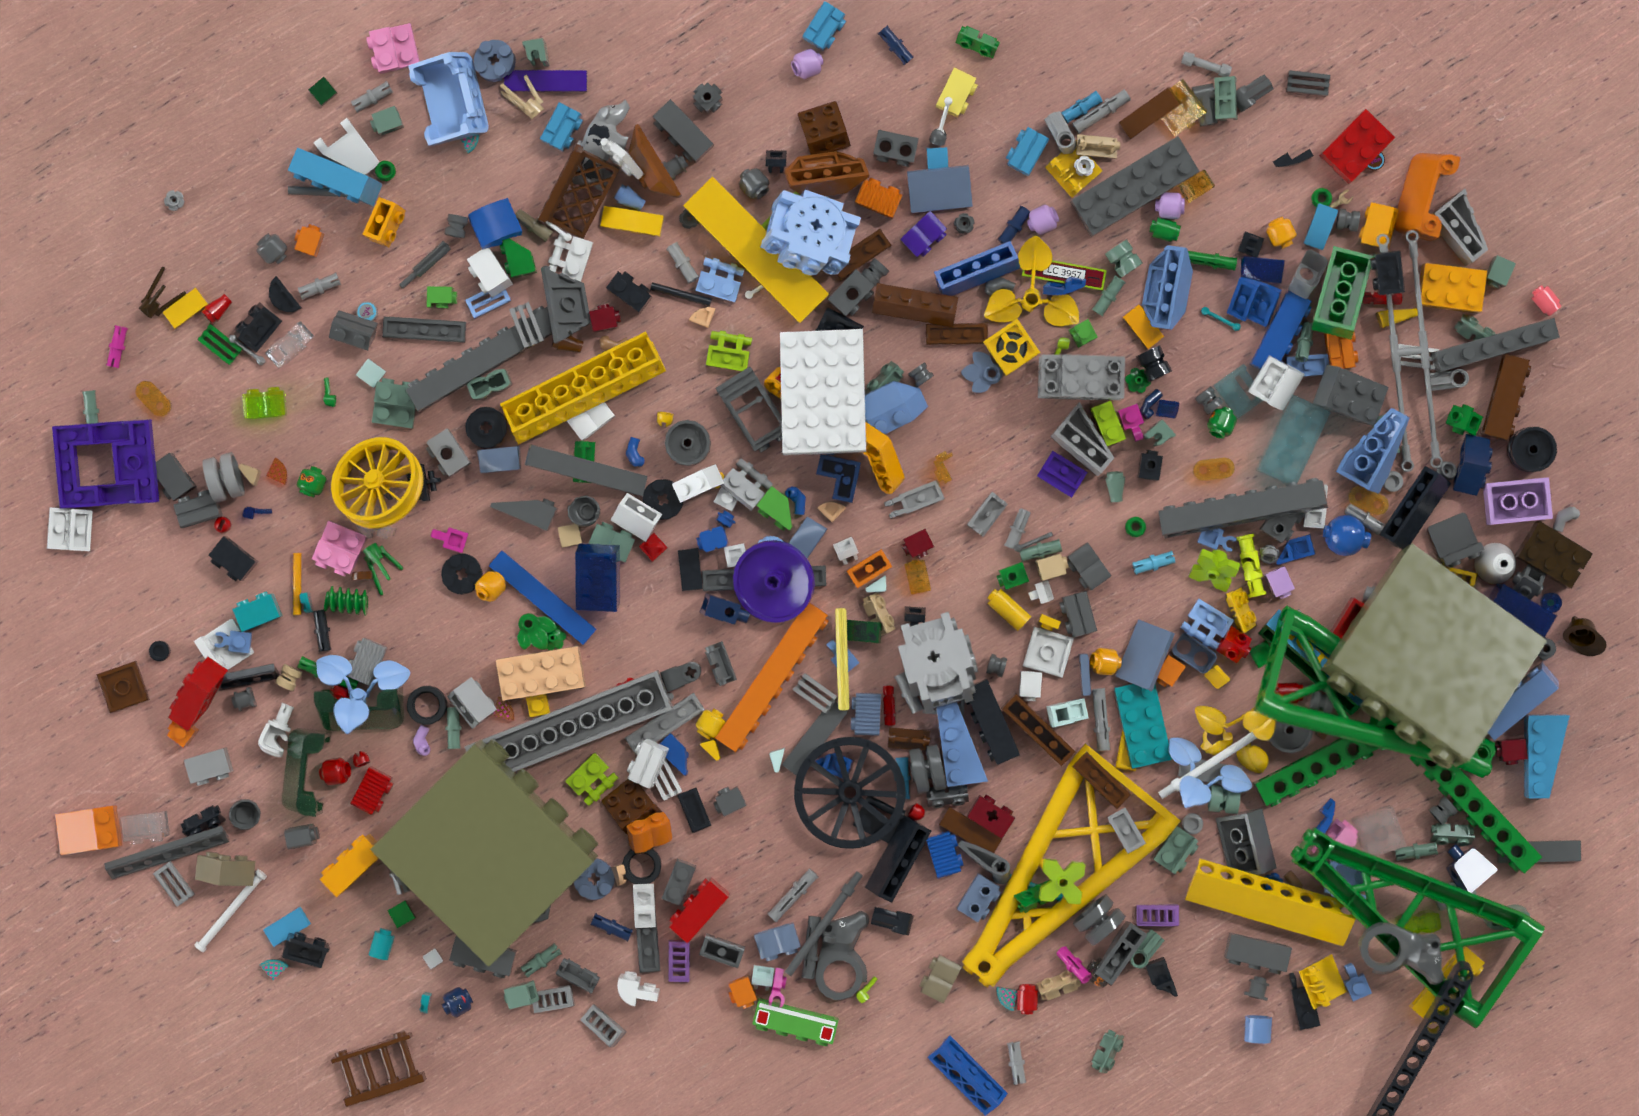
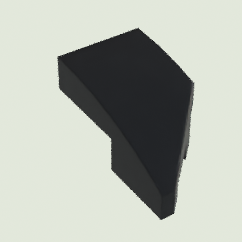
(1286, 161)
(1160, 976)

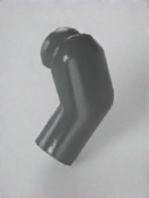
(998, 283)

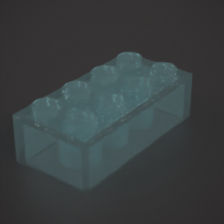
(1293, 440)

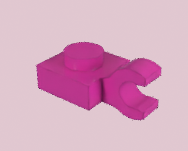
(1131, 419)
(453, 539)
(779, 983)

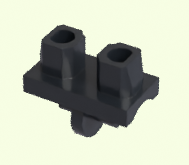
(432, 481)

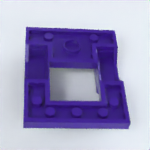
(132, 460)

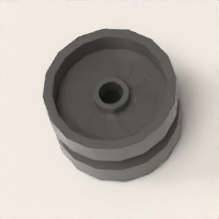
(687, 430)
(1289, 741)
(927, 769)
(1099, 919)

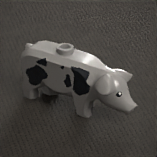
(602, 127)

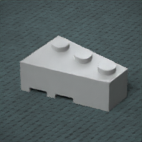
(1460, 228)
(1082, 441)

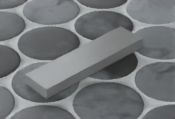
(667, 721)

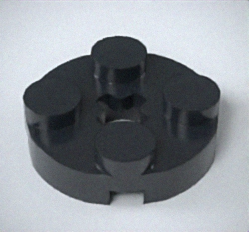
(478, 419)
(661, 487)
(456, 563)

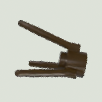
(150, 305)

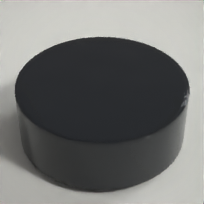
(159, 650)

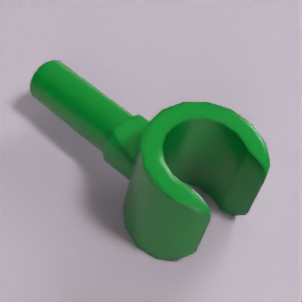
(329, 400)

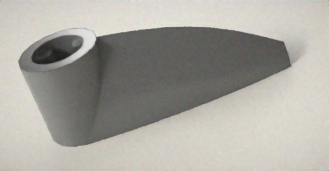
(988, 861)

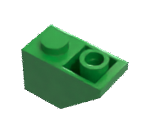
(519, 259)

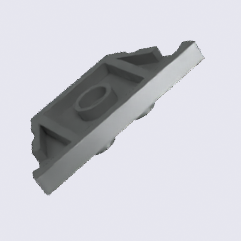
(565, 304)

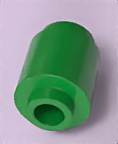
(1165, 229)

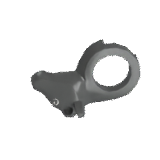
(839, 944)
(1415, 950)

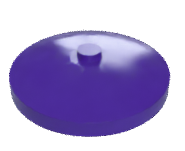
(774, 581)

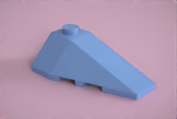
(1374, 455)

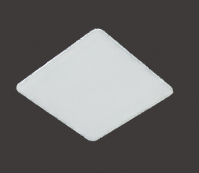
(432, 958)

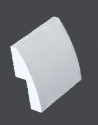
(69, 529)

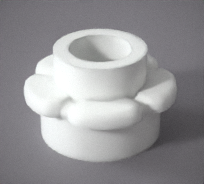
(1089, 166)

